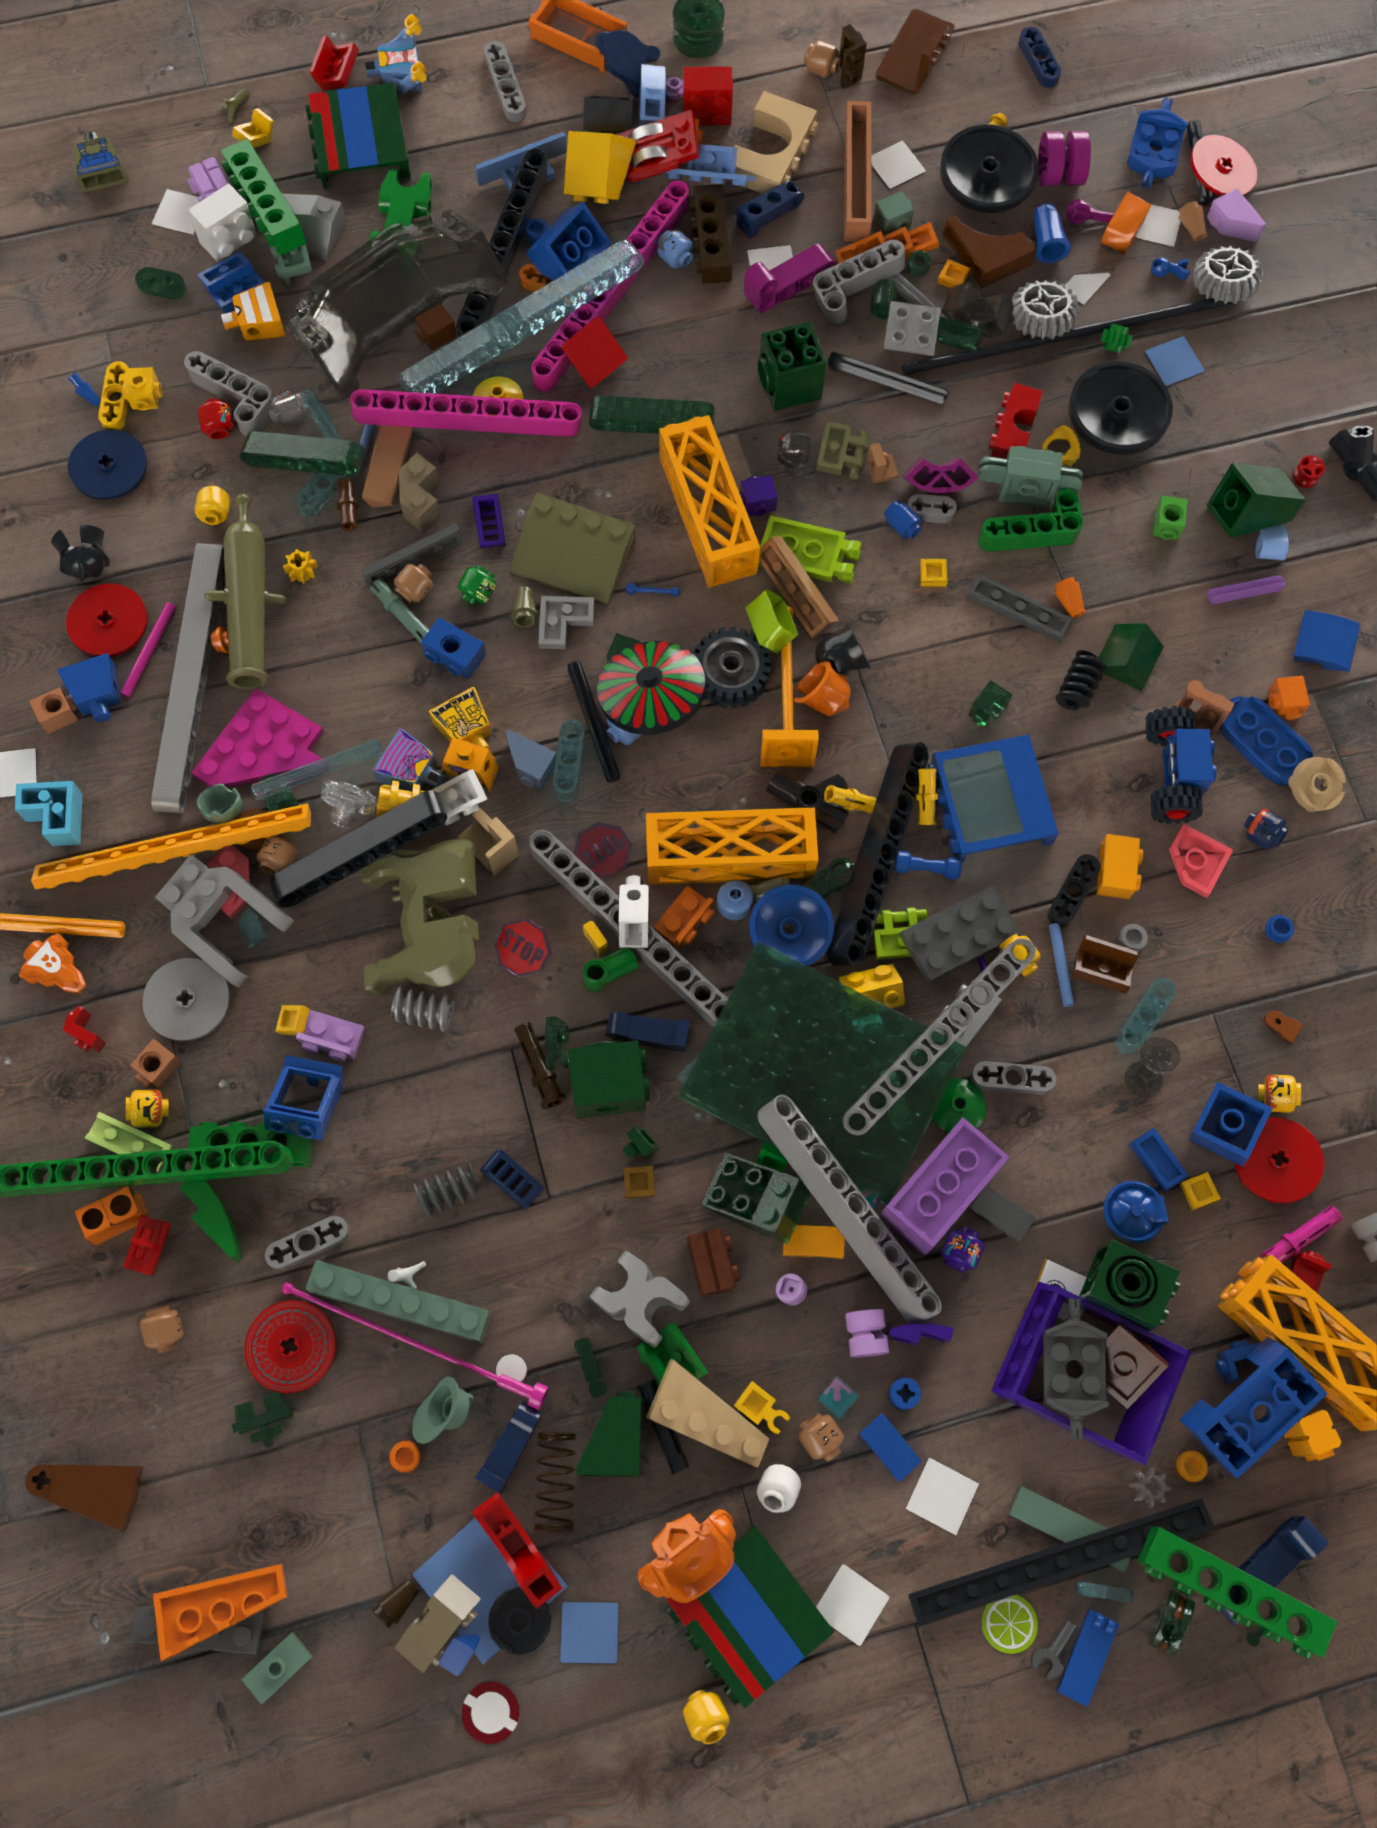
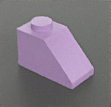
(1236, 217)

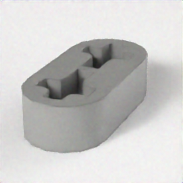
(931, 507)

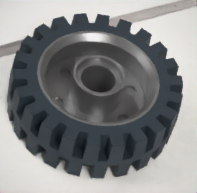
(745, 654)

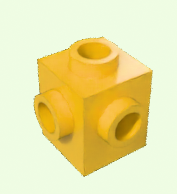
(142, 388)

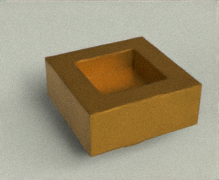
(639, 1182)

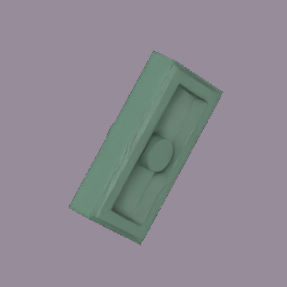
(277, 1668)

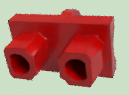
(147, 1245)

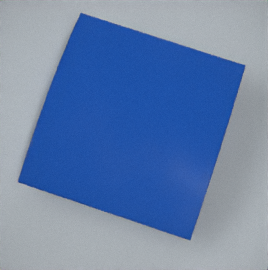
(228, 279)
(1327, 640)

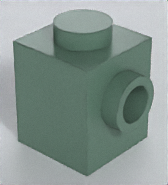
(893, 213)

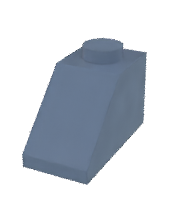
(531, 760)

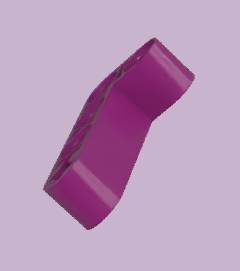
(771, 287)

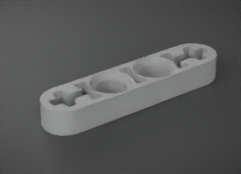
(505, 81)

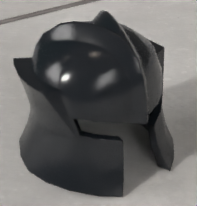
(84, 560)
(841, 651)

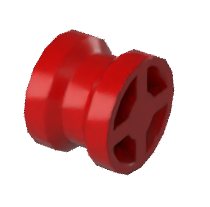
(1314, 469)

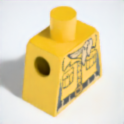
(462, 718)

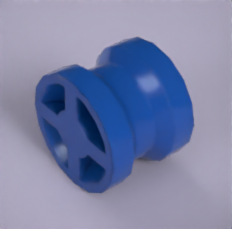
(898, 1398)

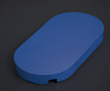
(1264, 739)

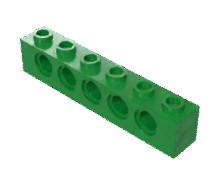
(262, 197)
(1314, 1628)

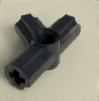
(1358, 457)
(793, 791)

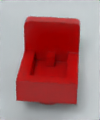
(83, 1038)

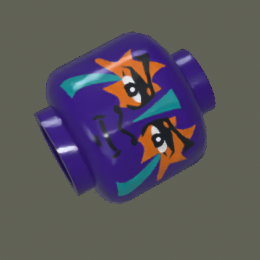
(962, 1249)

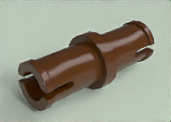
(347, 504)

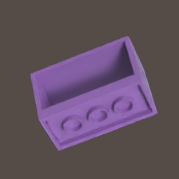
(943, 1187)

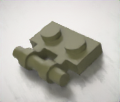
(834, 447)

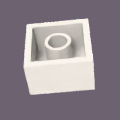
(223, 222)

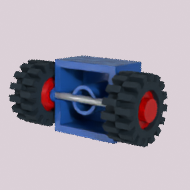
(1185, 764)

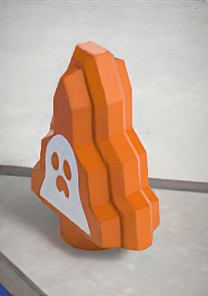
(52, 965)

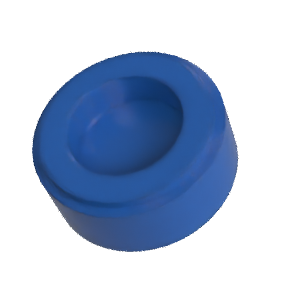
(535, 229)

